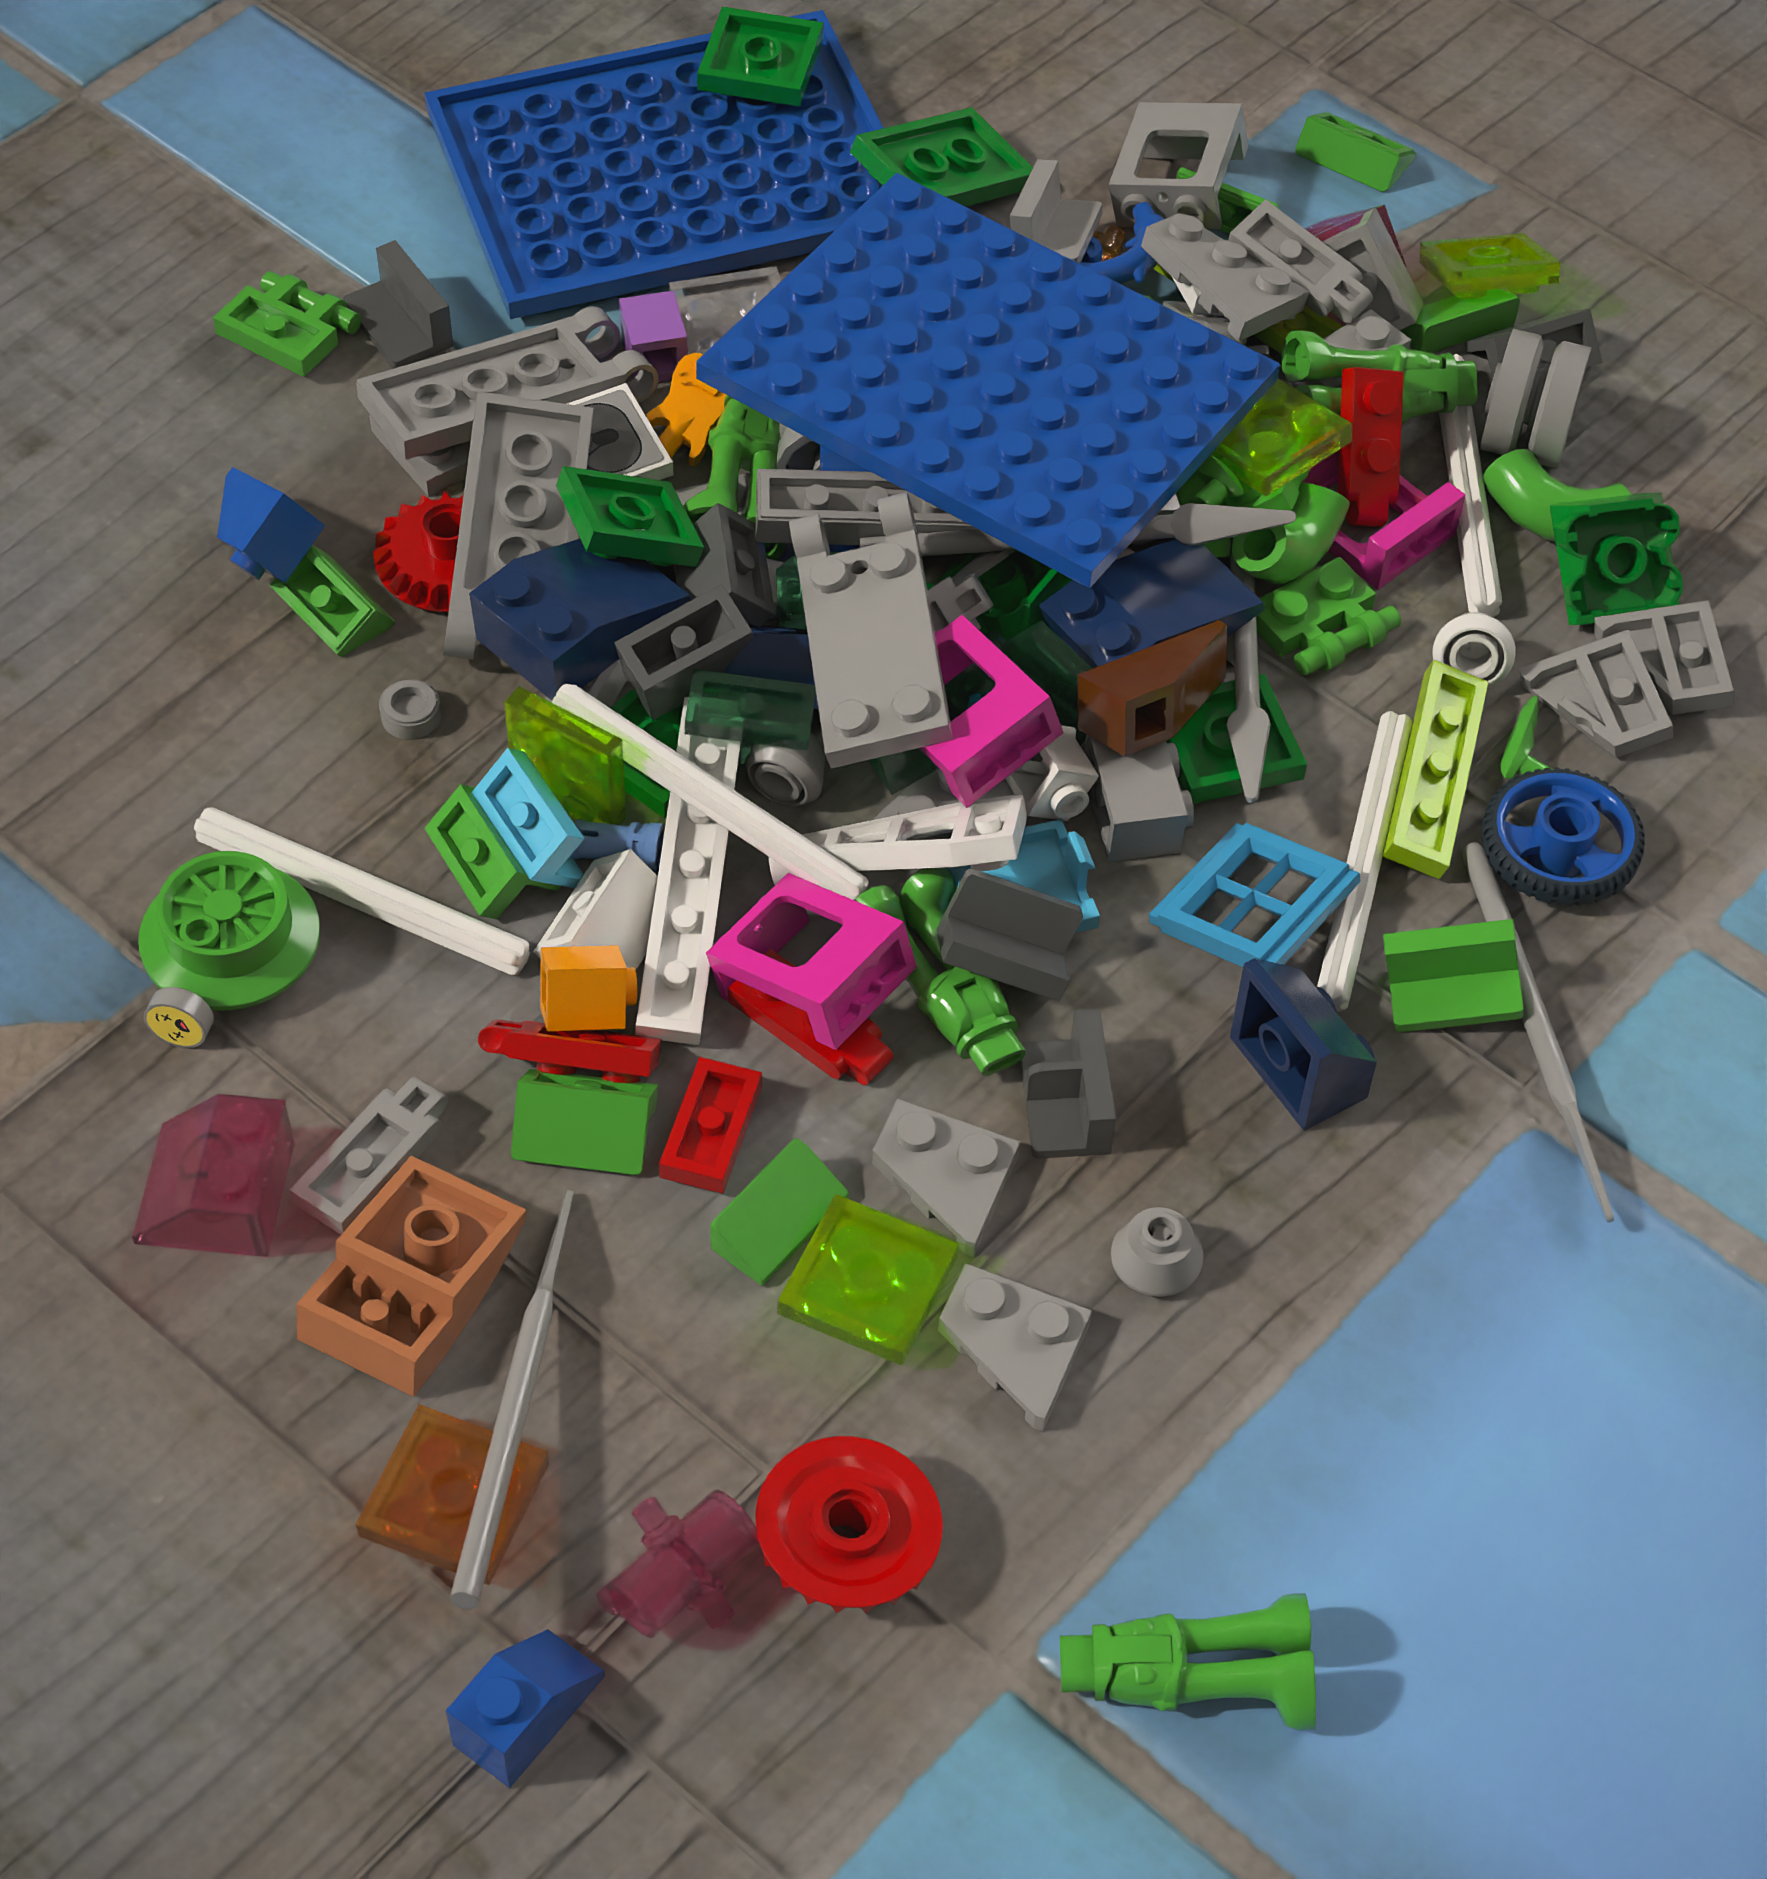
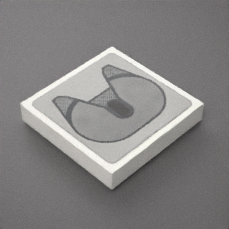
(623, 437)

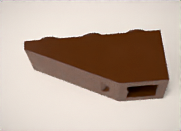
(1152, 691)

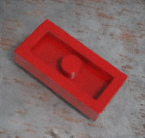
(710, 1125)

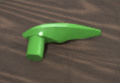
(1219, 482)
(1516, 754)

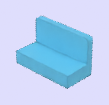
(530, 820)

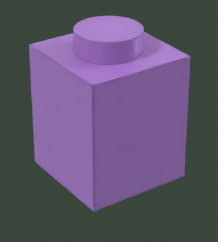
(655, 330)

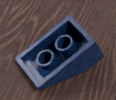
(1148, 602)
(564, 609)

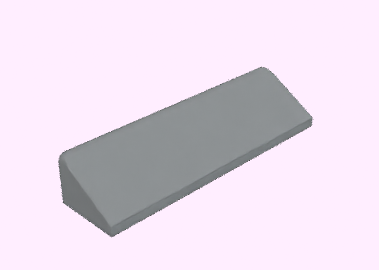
(842, 499)

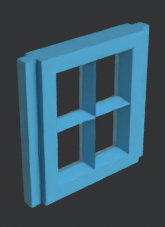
(1213, 874)

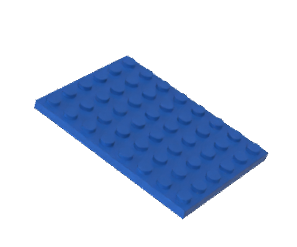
(635, 179)
(990, 377)

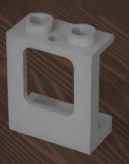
(1178, 132)

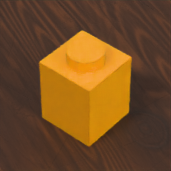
(585, 988)

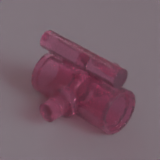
(681, 1564)

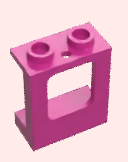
(1420, 529)
(997, 730)
(840, 981)

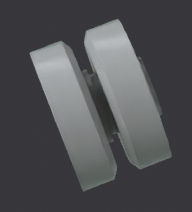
(1534, 398)

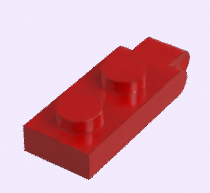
(1372, 460)
(617, 1055)
(859, 1056)

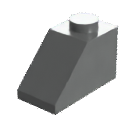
(665, 652)

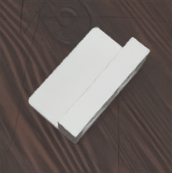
(608, 908)

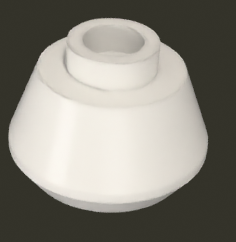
(1476, 646)

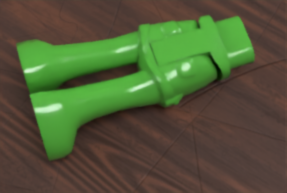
(1429, 380)
(738, 441)
(958, 1002)
(1148, 1661)

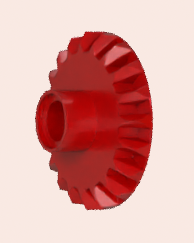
(419, 552)
(854, 1486)

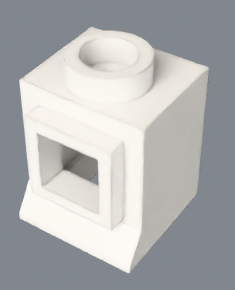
(1059, 782)

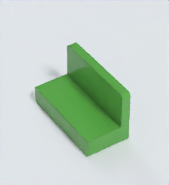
(478, 854)
(1454, 975)
(582, 1121)

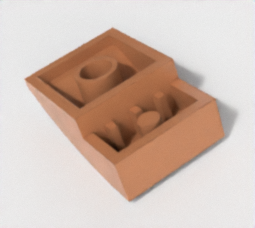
(409, 1275)

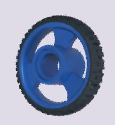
(1562, 837)

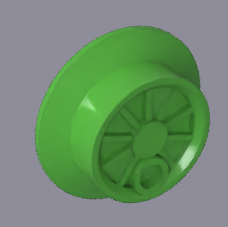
(229, 930)

